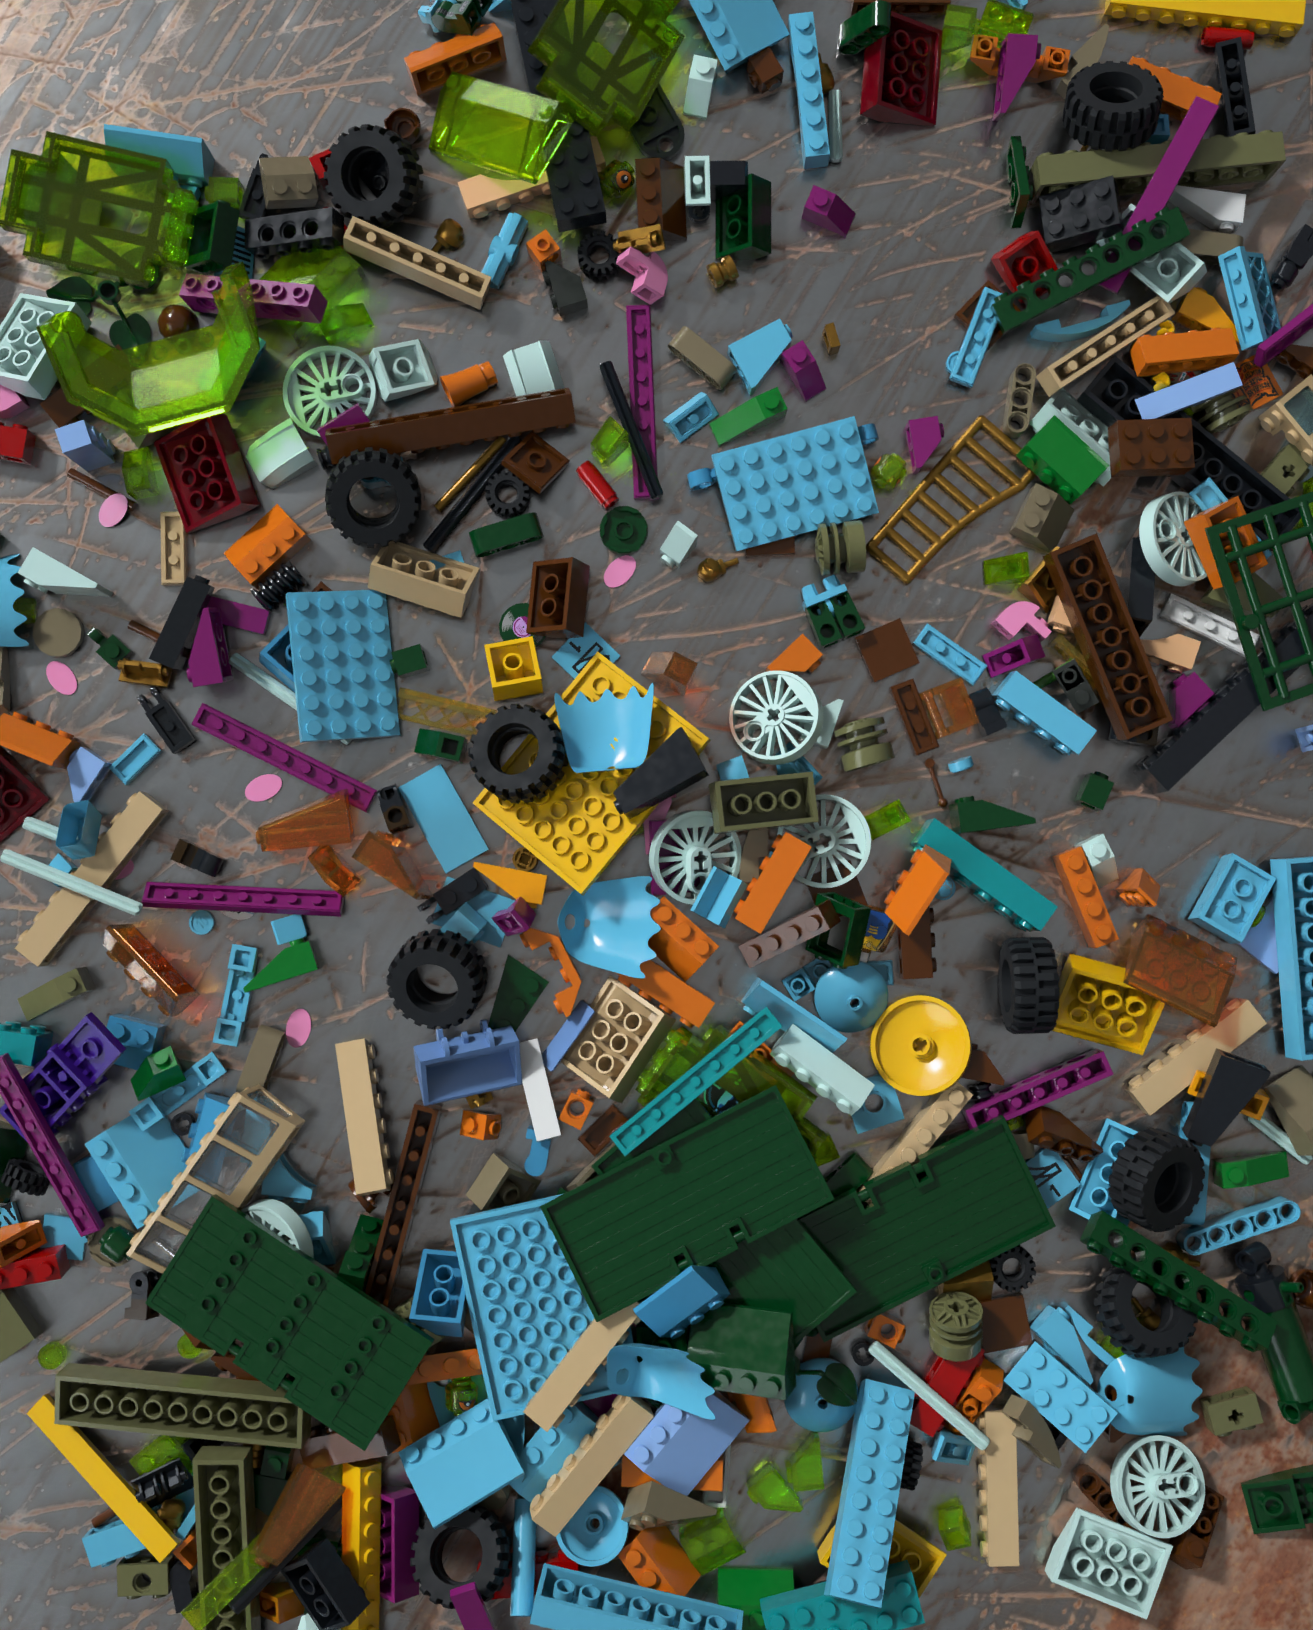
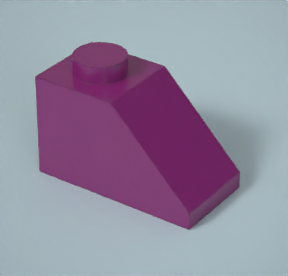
(828, 211)
(803, 370)
(922, 439)
(1014, 655)
(1186, 697)

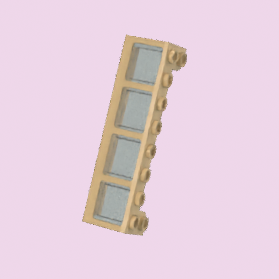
(228, 1164)

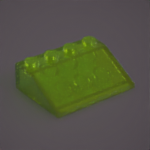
(330, 270)

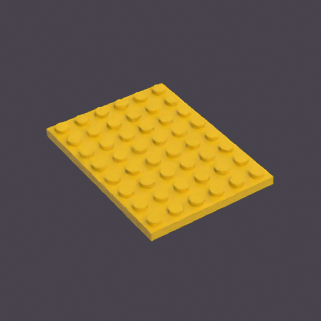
(577, 823)

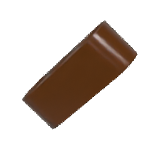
(1094, 1490)

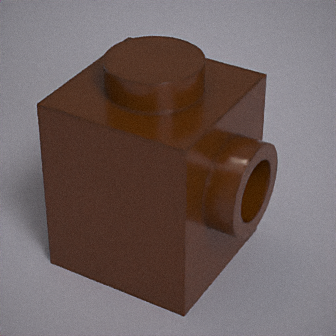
(764, 71)

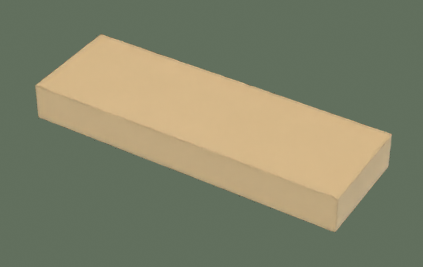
(173, 550)

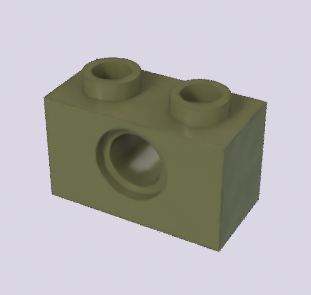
(130, 1579)

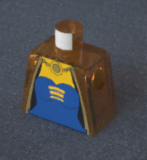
(878, 932)

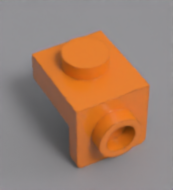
(480, 1125)

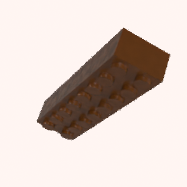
(1107, 637)

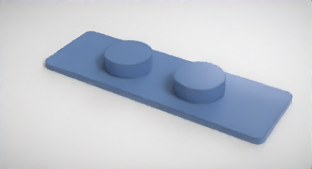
(567, 1035)

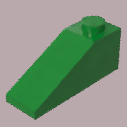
(749, 416)
(289, 963)
(1249, 1169)

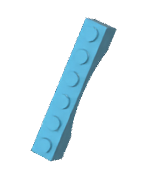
(809, 90)

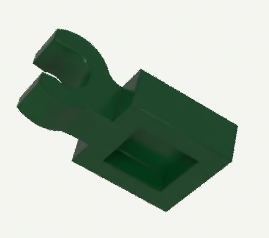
(111, 648)

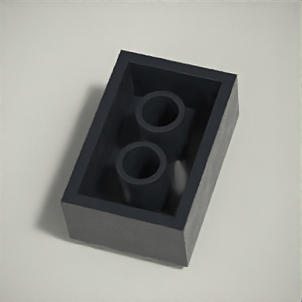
(1081, 214)
(325, 1586)

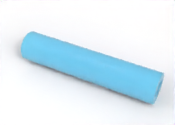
(523, 1561)

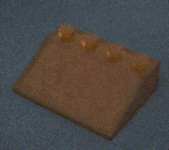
(390, 860)
(149, 968)
(1179, 969)

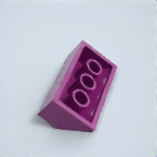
(397, 1533)

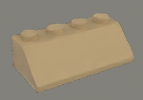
(413, 578)

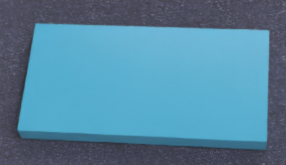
(443, 818)

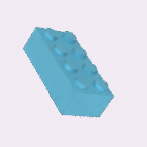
(1043, 713)
(1061, 1396)

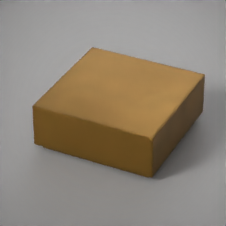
(831, 338)

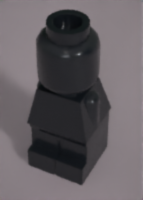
(1294, 258)

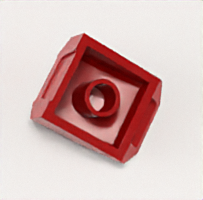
(1024, 261)

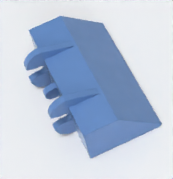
(468, 1064)

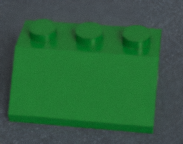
(1062, 460)
(744, 1588)

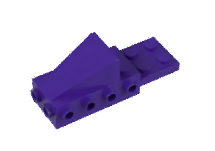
(71, 1072)

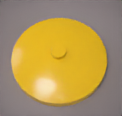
(921, 1045)

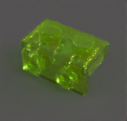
(1002, 19)

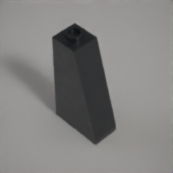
(1137, 585)
(182, 623)
(660, 776)
(1222, 1096)

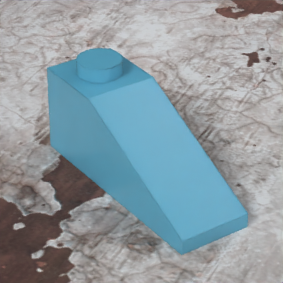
(1060, 1336)

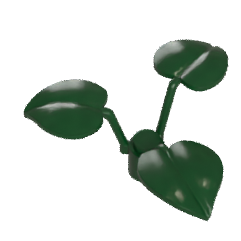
(125, 332)
(836, 1383)

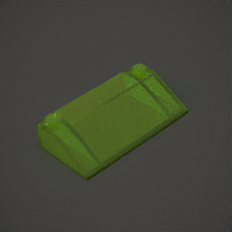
(497, 127)

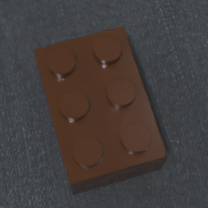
(1151, 447)

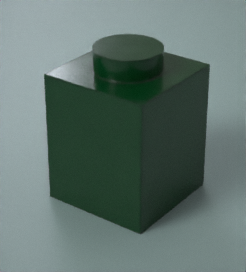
(409, 661)
(1094, 791)

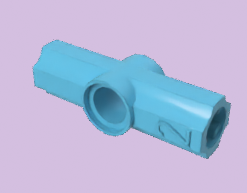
(504, 248)

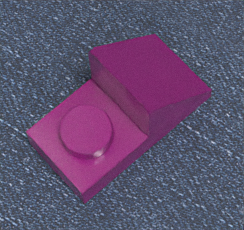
(515, 918)

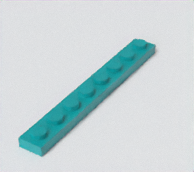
(696, 1081)

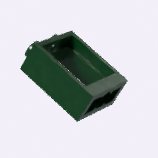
(212, 238)
(856, 932)

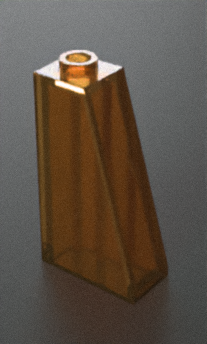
(670, 670)
(311, 825)
(297, 1510)

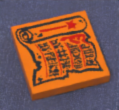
(1258, 384)

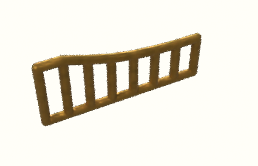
(956, 526)

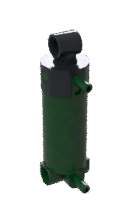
(1289, 1352)

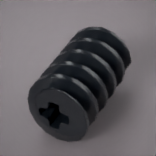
(279, 586)

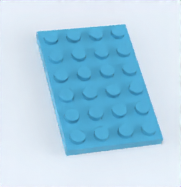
(794, 483)
(342, 665)

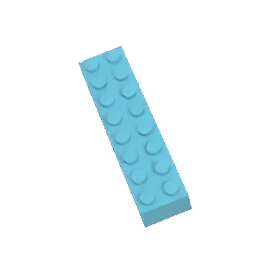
(1294, 943)
(870, 1494)
(592, 1602)

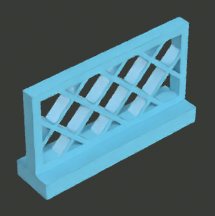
(1244, 293)

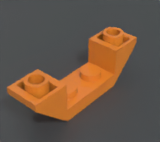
(1050, 65)
(566, 998)

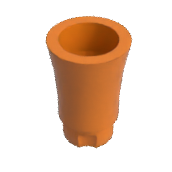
(468, 382)

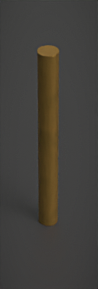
(469, 474)

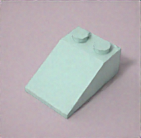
(49, 574)

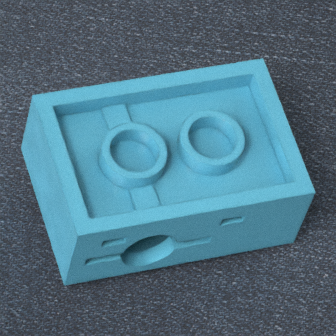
(1232, 898)

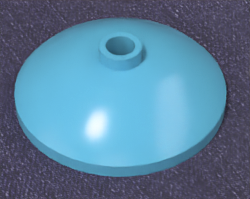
(840, 986)
(804, 1406)
(594, 1545)

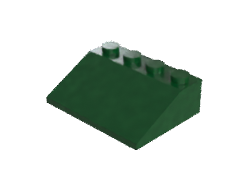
(745, 1350)

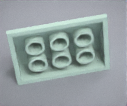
(22, 354)
(1108, 1562)

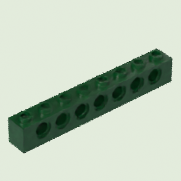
(1173, 230)
(1258, 1325)

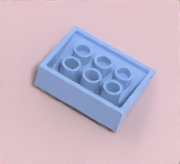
(682, 1447)

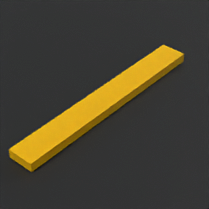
(105, 1480)

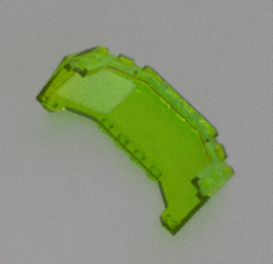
(163, 379)

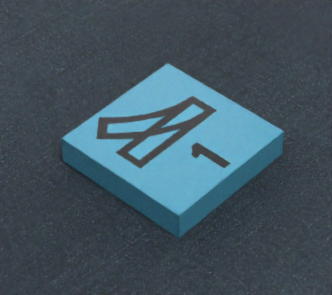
(579, 651)
(1051, 1176)

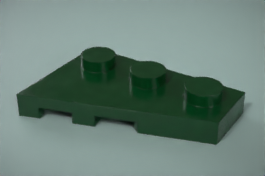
(1018, 175)
(516, 994)

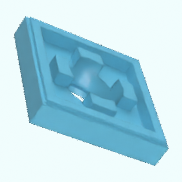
(889, 1113)

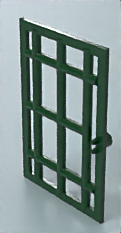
(1257, 620)

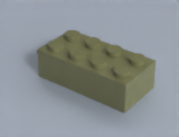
(763, 802)

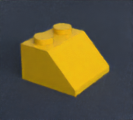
(513, 668)

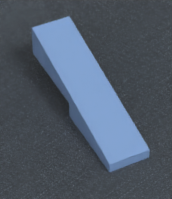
(1189, 392)

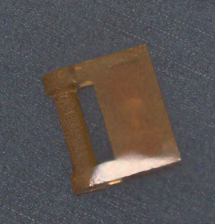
(956, 704)

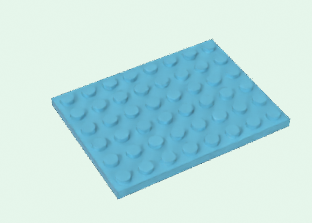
(521, 1303)

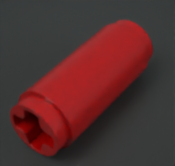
(1214, 34)
(597, 485)

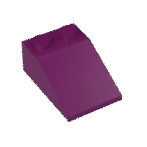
(1016, 60)
(209, 652)

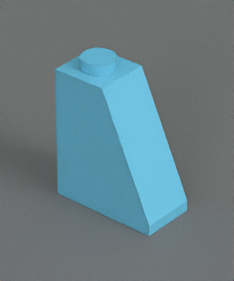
(759, 353)

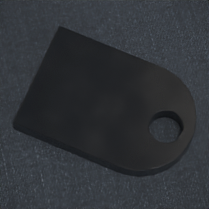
(658, 125)

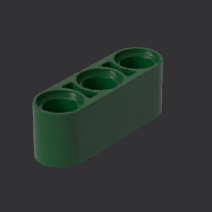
(865, 27)
(506, 534)
(848, 1175)

